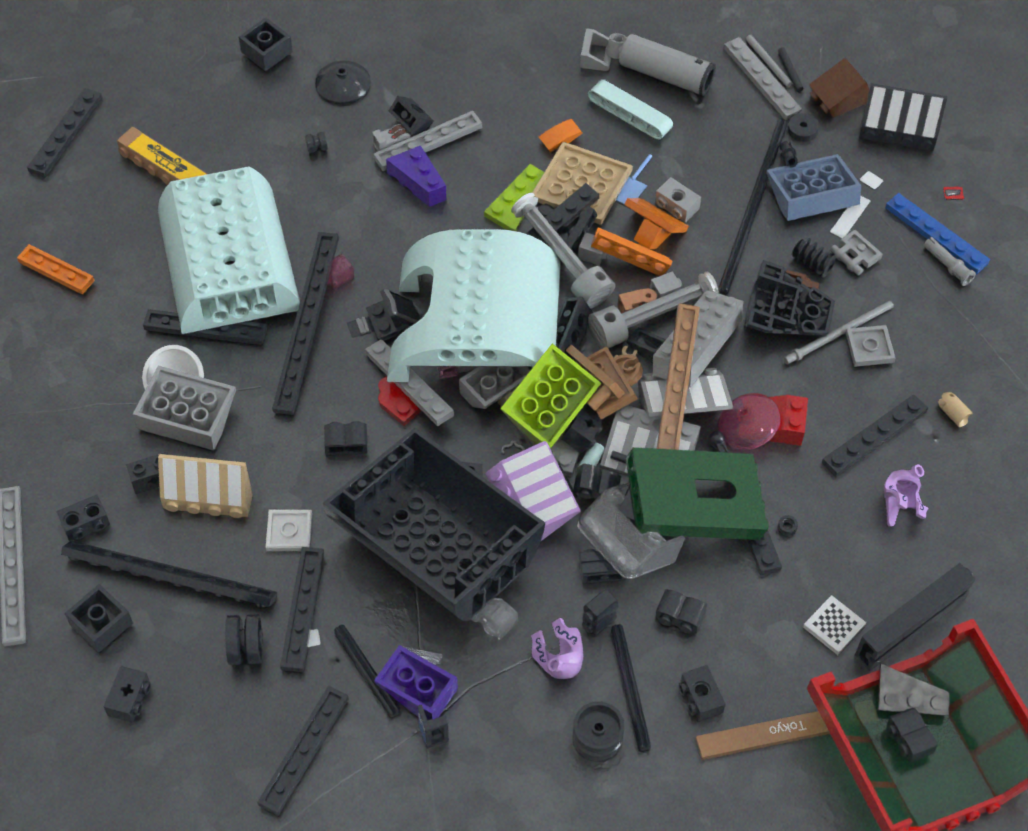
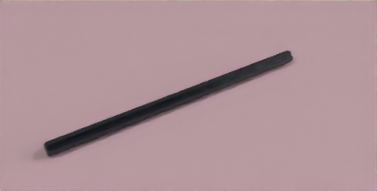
(752, 207)

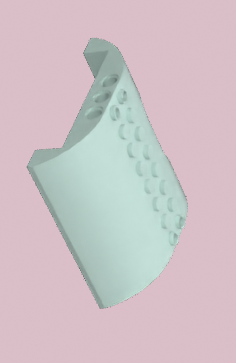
(488, 301)

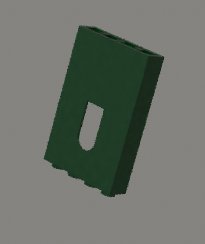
(668, 500)

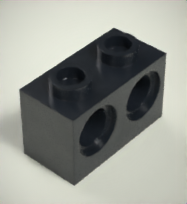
(81, 514)

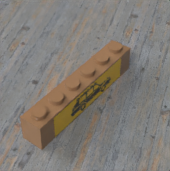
(155, 157)

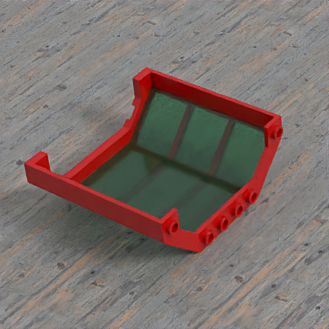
(979, 743)

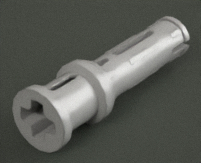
(955, 266)

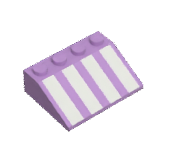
(536, 484)

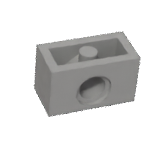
(677, 200)

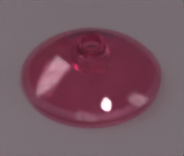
(753, 428)

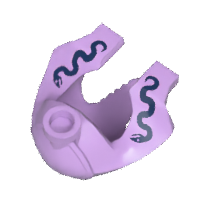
(902, 492)
(570, 657)

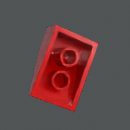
(792, 419)

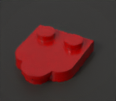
(396, 402)

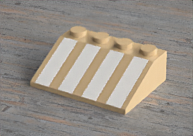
(204, 486)

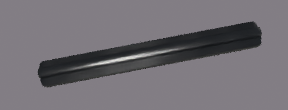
(366, 670)

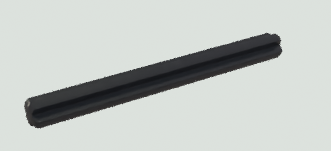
(630, 687)

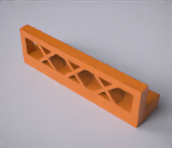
(630, 252)

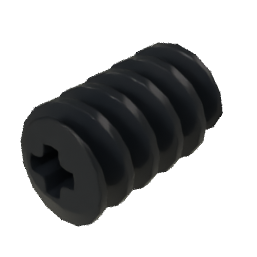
(814, 257)

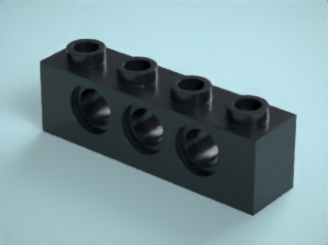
(572, 323)

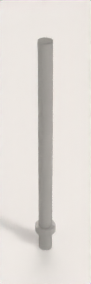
(797, 354)

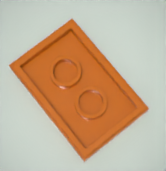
(656, 215)

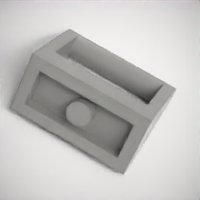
(589, 61)

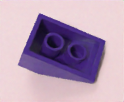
(417, 682)

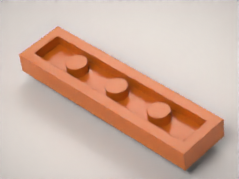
(55, 269)

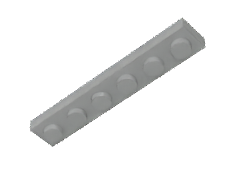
(762, 78)
(433, 137)
(415, 388)

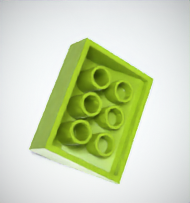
(550, 396)

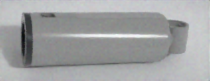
(662, 62)

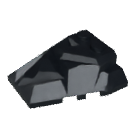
(787, 305)

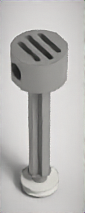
(590, 284)
(611, 326)

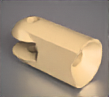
(955, 408)

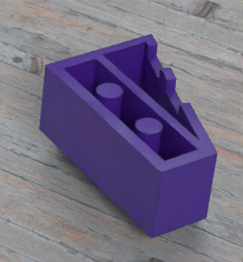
(418, 174)

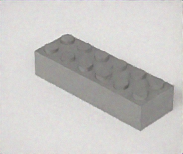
(716, 322)

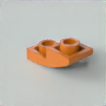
(563, 132)

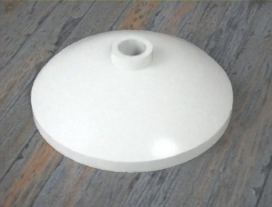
(175, 358)

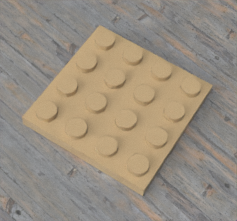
(574, 168)

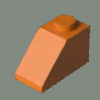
(650, 235)

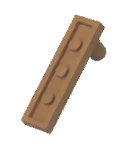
(609, 385)

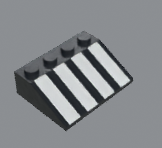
(902, 117)

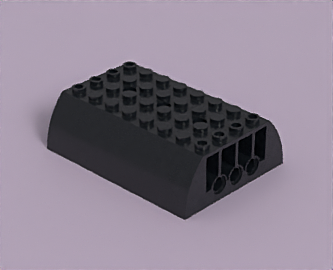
(443, 503)

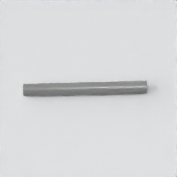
(768, 60)

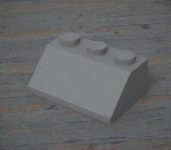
(490, 383)

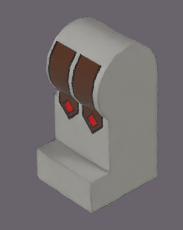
(389, 137)

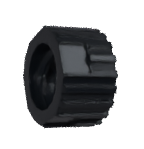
(787, 519)

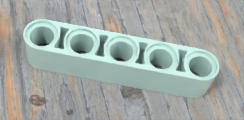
(630, 109)

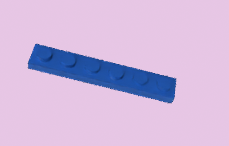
(930, 227)

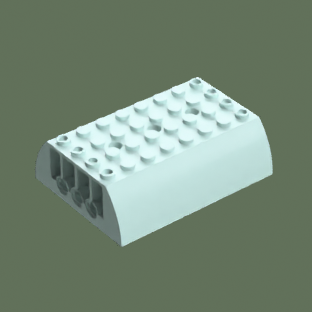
(205, 287)

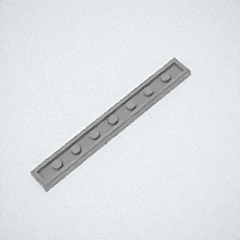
(12, 568)

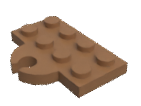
(617, 370)

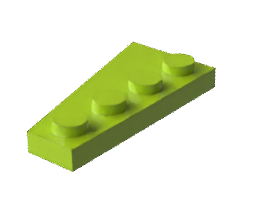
(500, 209)

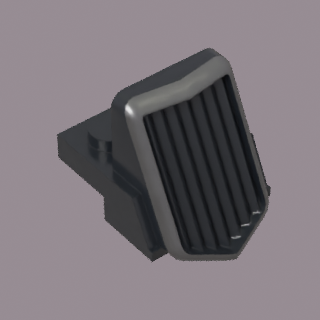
(393, 315)

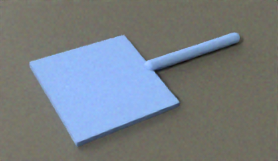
(632, 187)

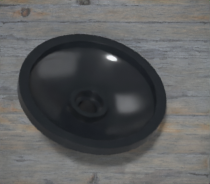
(342, 82)

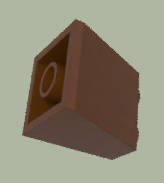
(839, 89)

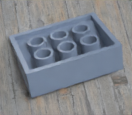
(814, 187)

